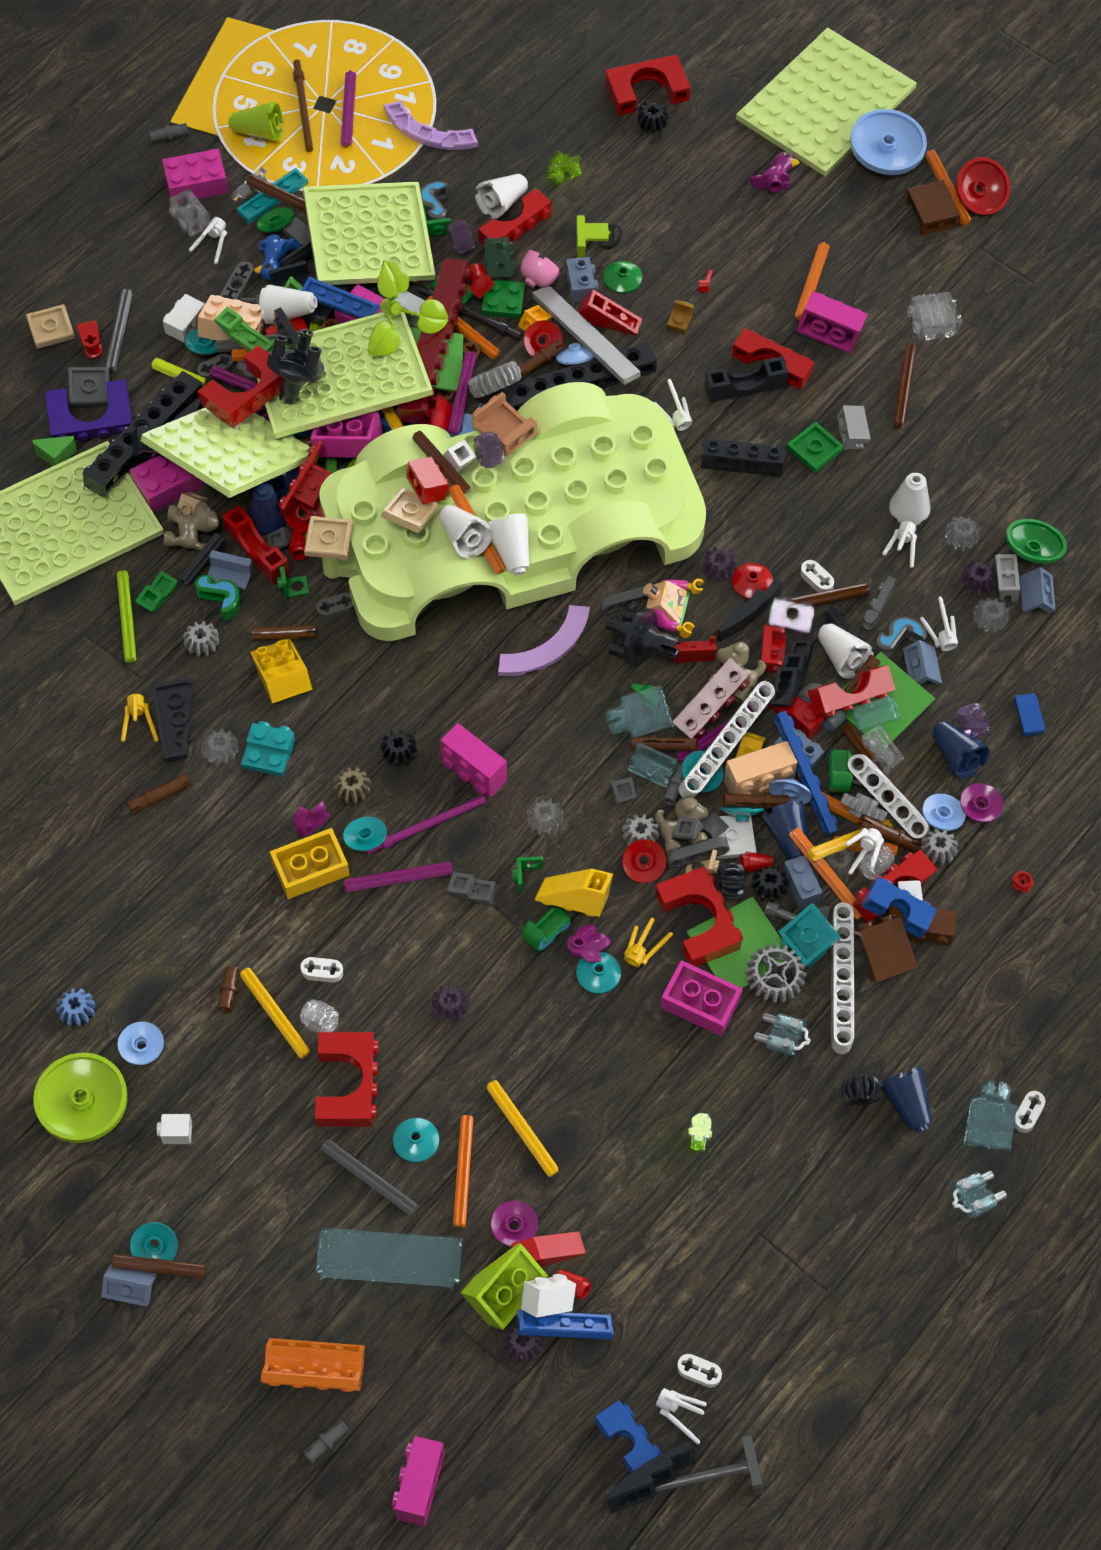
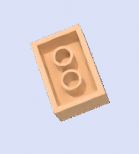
(216, 304)
(756, 770)

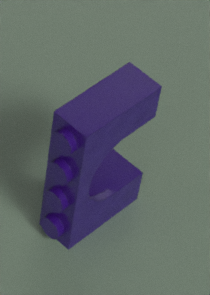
(111, 423)

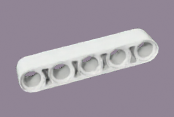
(878, 792)

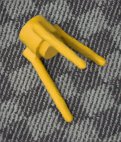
(136, 707)
(635, 954)

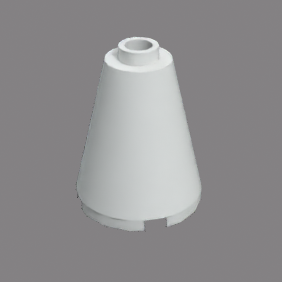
(500, 194)
(292, 301)
(911, 500)
(465, 531)
(512, 542)
(844, 649)

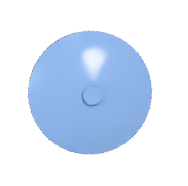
(888, 141)

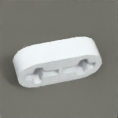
(815, 578)
(322, 969)
(1034, 1114)
(701, 1365)

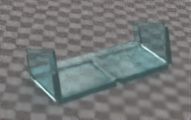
(389, 1257)

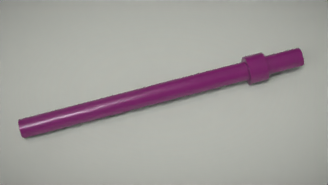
(389, 840)

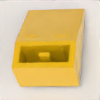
(281, 670)
(577, 891)

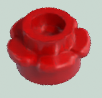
(1022, 876)

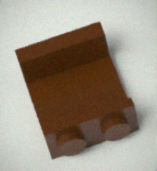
(934, 207)
(886, 947)

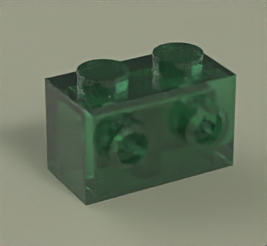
(498, 257)

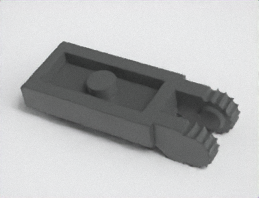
(877, 605)

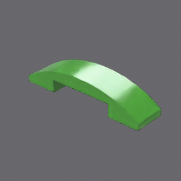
(241, 333)

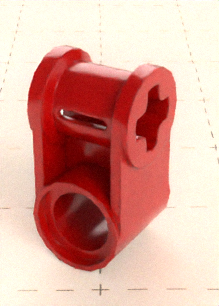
(90, 339)

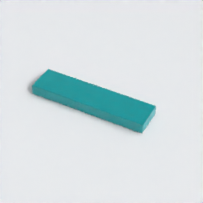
(263, 203)

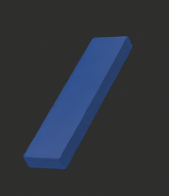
(340, 299)
(565, 1325)

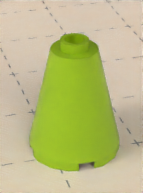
(258, 121)

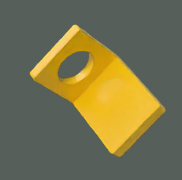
(750, 743)

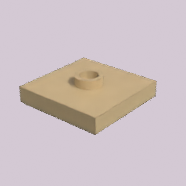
(50, 326)
(408, 511)
(328, 537)

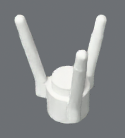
(214, 229)
(681, 418)
(904, 534)
(947, 638)
(870, 840)
(670, 1401)

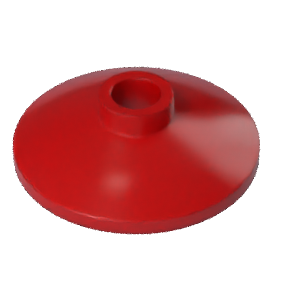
(538, 329)
(295, 521)
(747, 586)
(646, 871)

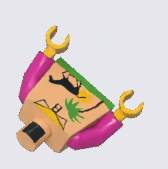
(670, 602)

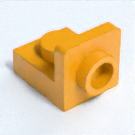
(532, 315)

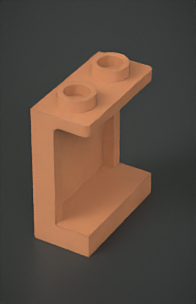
(505, 422)

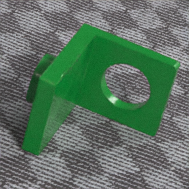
(438, 226)
(286, 585)
(521, 865)

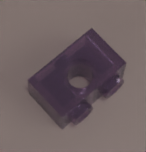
(801, 623)

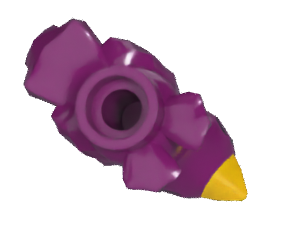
(776, 176)

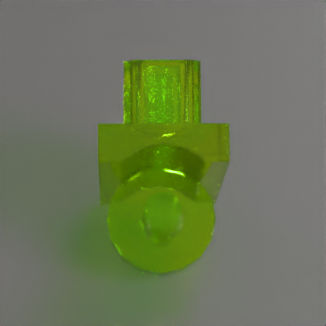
(561, 164)
(700, 1131)

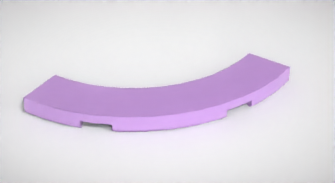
(426, 134)
(550, 651)

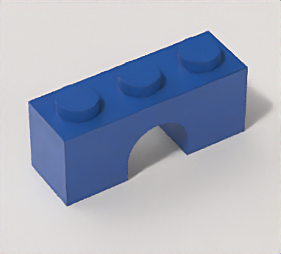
(916, 913)
(617, 1422)

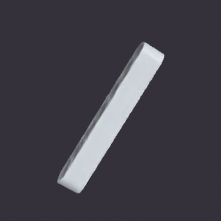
(730, 731)
(842, 987)

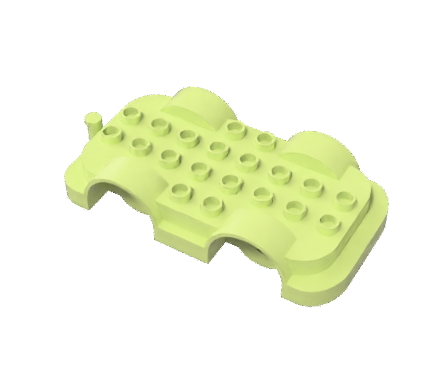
(586, 482)

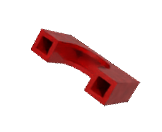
(664, 70)
(234, 406)
(699, 888)
(357, 1107)

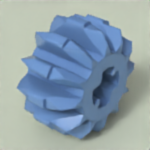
(78, 1014)

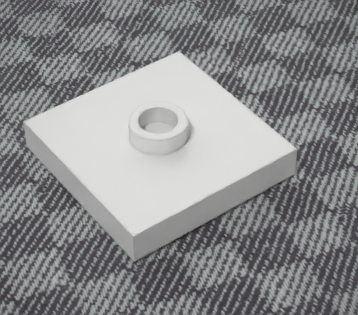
(739, 837)

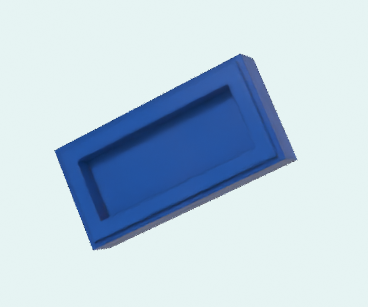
(1029, 714)

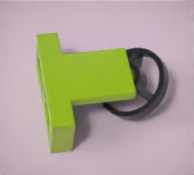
(595, 232)

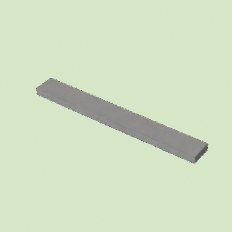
(586, 334)

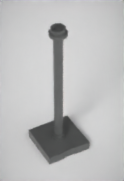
(747, 1466)

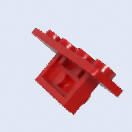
(308, 483)

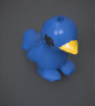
(274, 250)

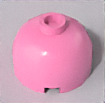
(538, 271)

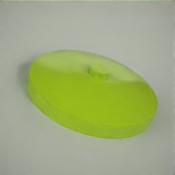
(80, 1097)

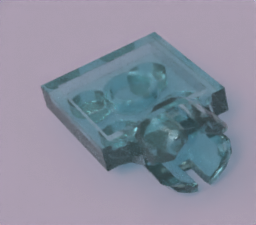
(641, 713)
(991, 1118)

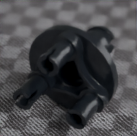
(295, 365)
(641, 636)

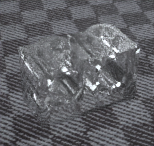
(189, 212)

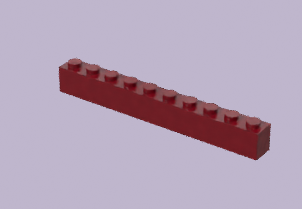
(433, 346)

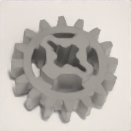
(864, 805)

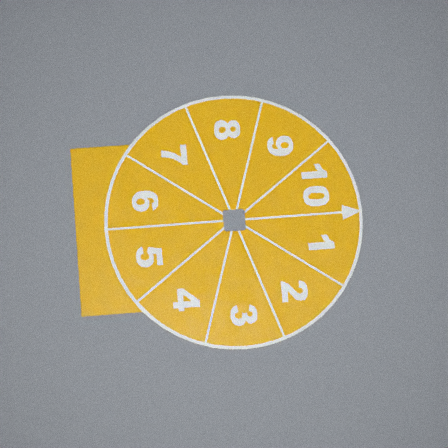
(256, 67)

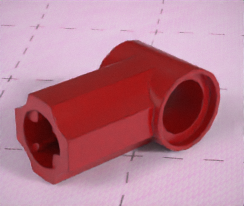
(480, 281)

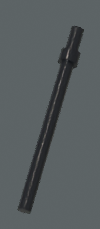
(502, 328)

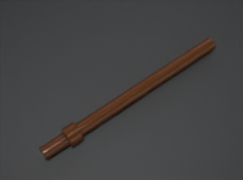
(298, 77)

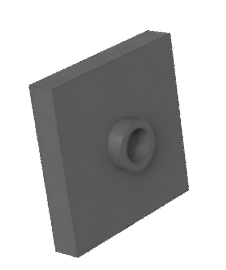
(88, 386)

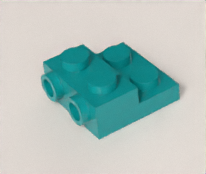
(268, 748)
(809, 935)

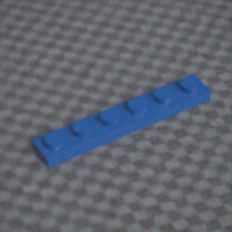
(818, 801)

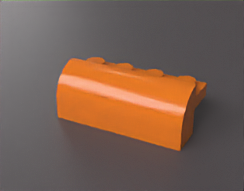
(313, 1364)

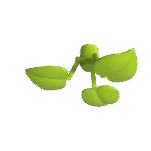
(390, 282)

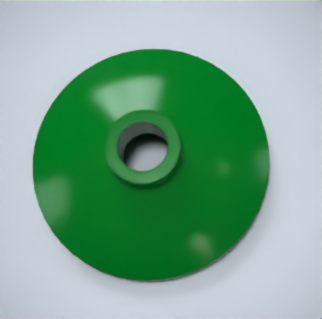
(275, 220)
(621, 282)

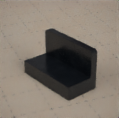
(298, 271)

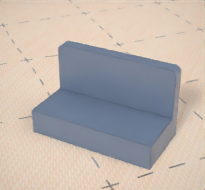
(231, 568)
(1037, 590)
(922, 662)
(128, 1285)

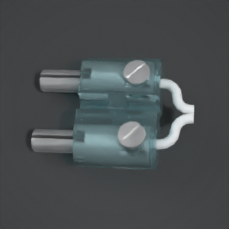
(785, 1035)
(974, 1194)

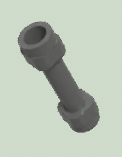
(772, 910)

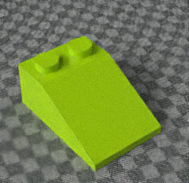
(499, 1287)

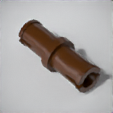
(228, 989)

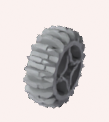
(494, 379)
(789, 962)

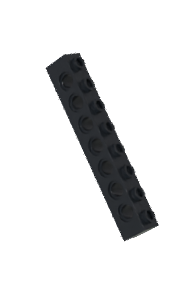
(588, 372)
(118, 457)

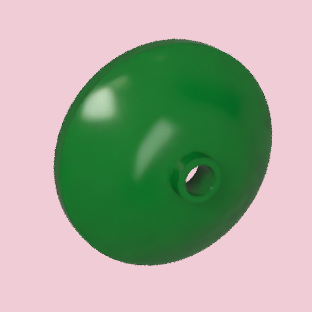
(1036, 541)

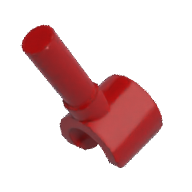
(704, 284)

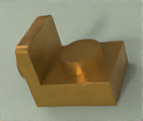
(680, 317)

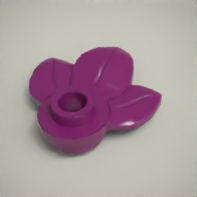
(307, 821)
(589, 944)

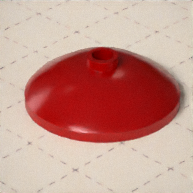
(991, 181)

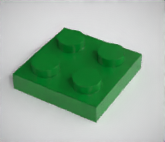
(504, 299)
(815, 447)

